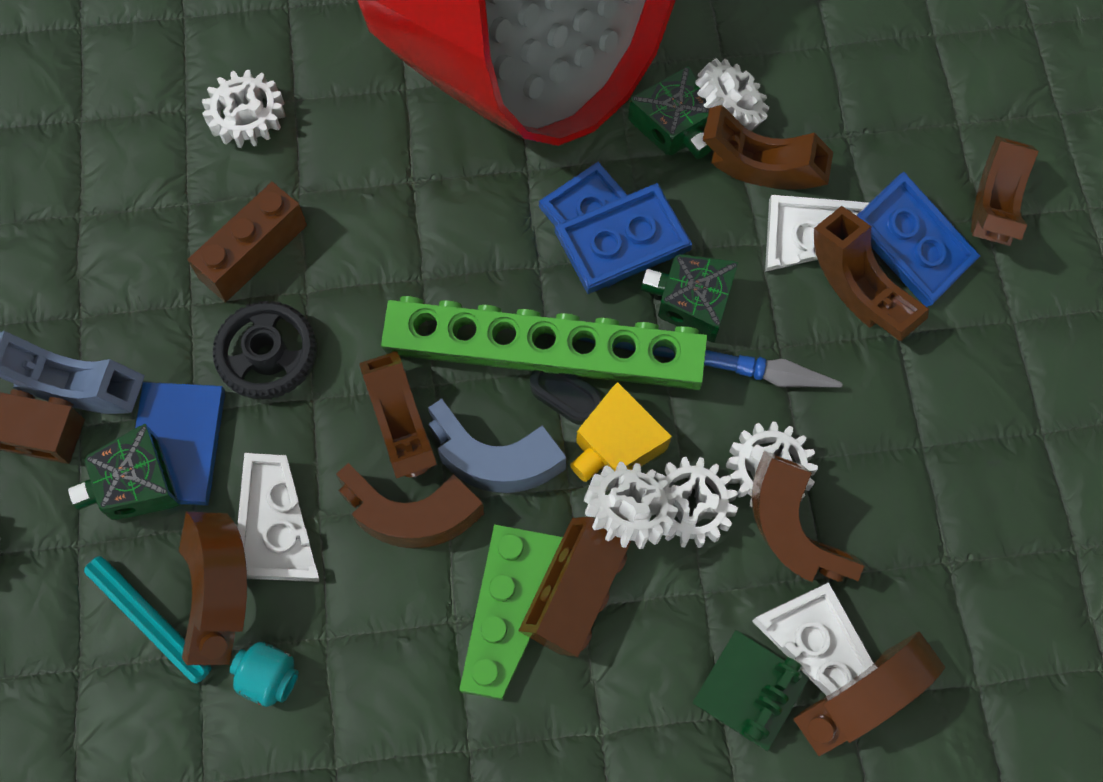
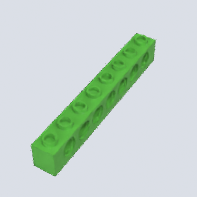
(407, 315)

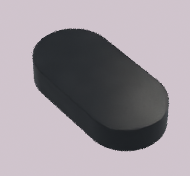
(565, 394)

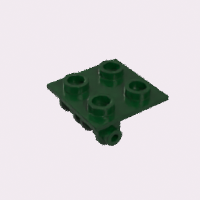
(751, 690)

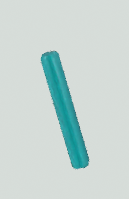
(143, 616)

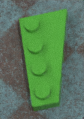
(509, 584)

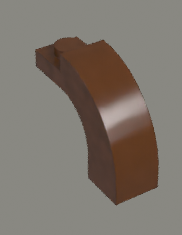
(766, 161)
(1001, 192)
(851, 269)
(397, 415)
(776, 504)
(413, 524)
(219, 586)
(872, 696)

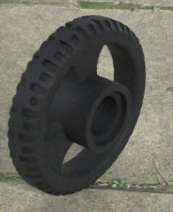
(264, 316)

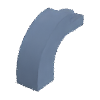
(89, 385)
(495, 468)

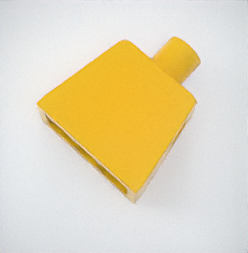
(618, 433)

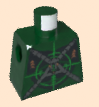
(672, 114)
(693, 292)
(127, 477)

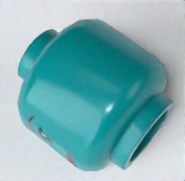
(263, 674)

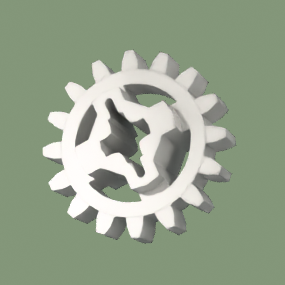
(734, 90)
(243, 108)
(750, 452)
(708, 504)
(630, 505)

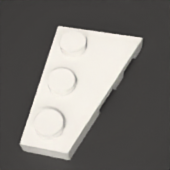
(792, 227)
(272, 522)
(819, 637)

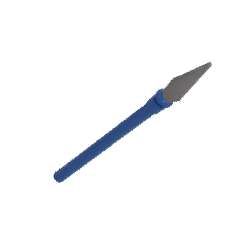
(778, 372)

